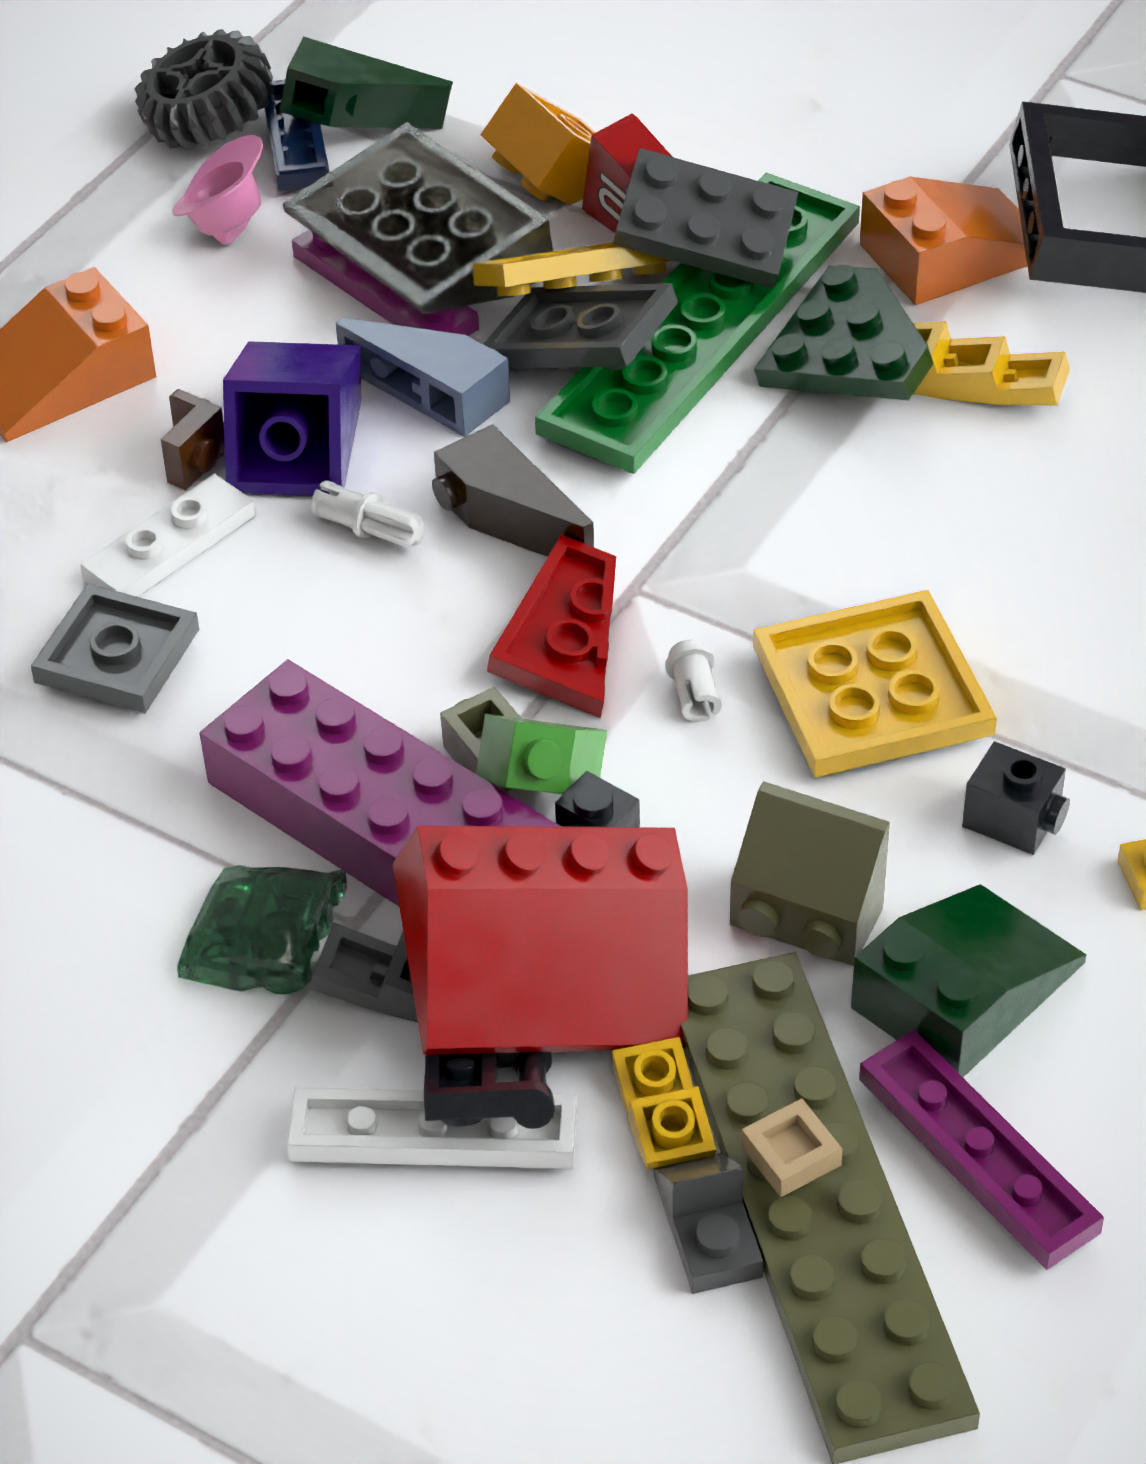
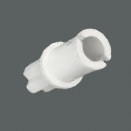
(367, 514)

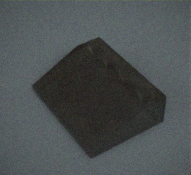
(419, 220)

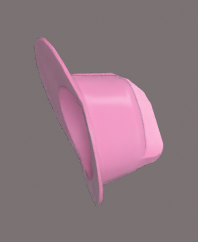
(224, 190)

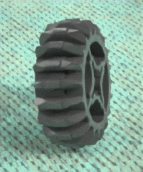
(204, 89)

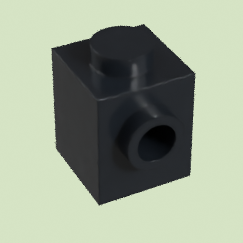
(1015, 798)

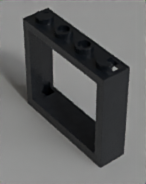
(1066, 253)

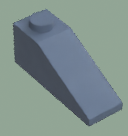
(431, 371)

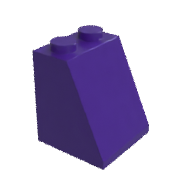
(290, 416)

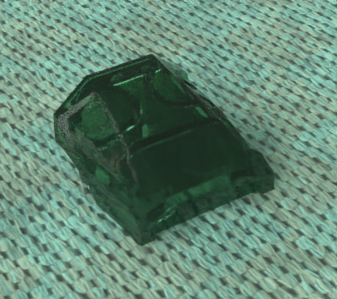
(261, 928)

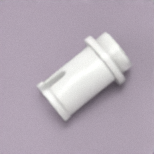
(691, 669)

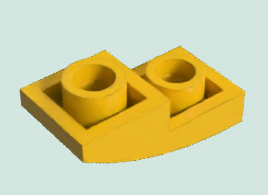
(662, 1103)

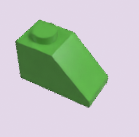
(538, 753)

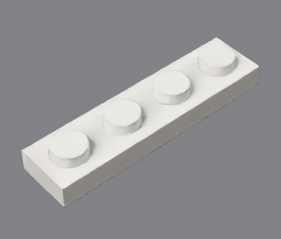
(392, 1129)

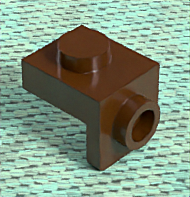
(194, 440)

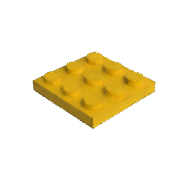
(873, 683)

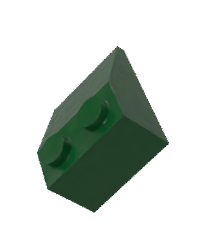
(960, 974)

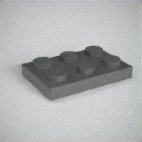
(706, 218)
(582, 326)

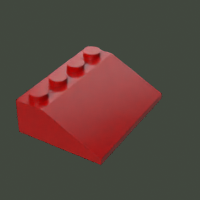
(544, 937)

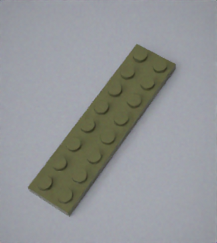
(837, 1246)

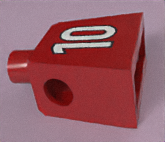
(611, 167)

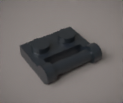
(466, 1089)

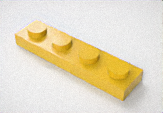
(560, 268)

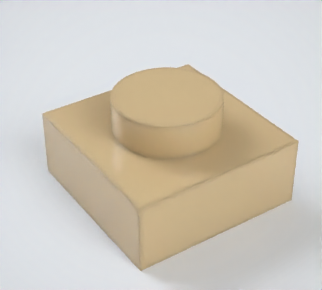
(791, 1147)

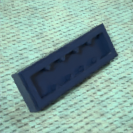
(295, 145)

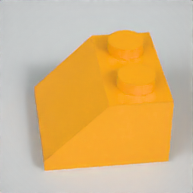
(541, 144)

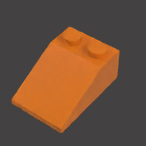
(940, 235)
(69, 352)

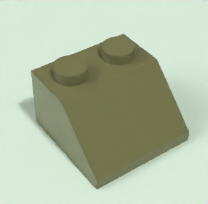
(810, 873)

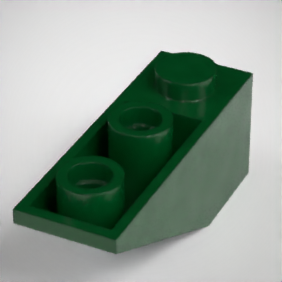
(360, 90)

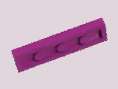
(373, 294)
(981, 1149)

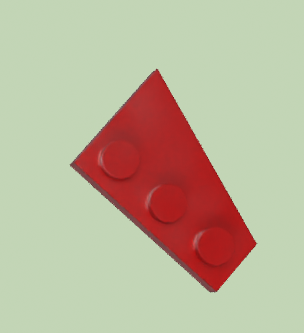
(562, 628)

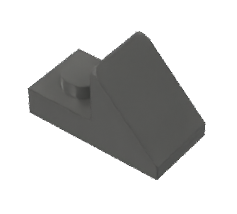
(710, 1221)

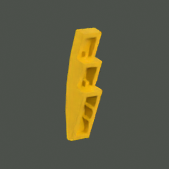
(987, 372)

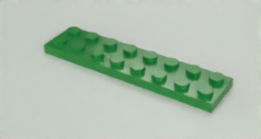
(633, 409)

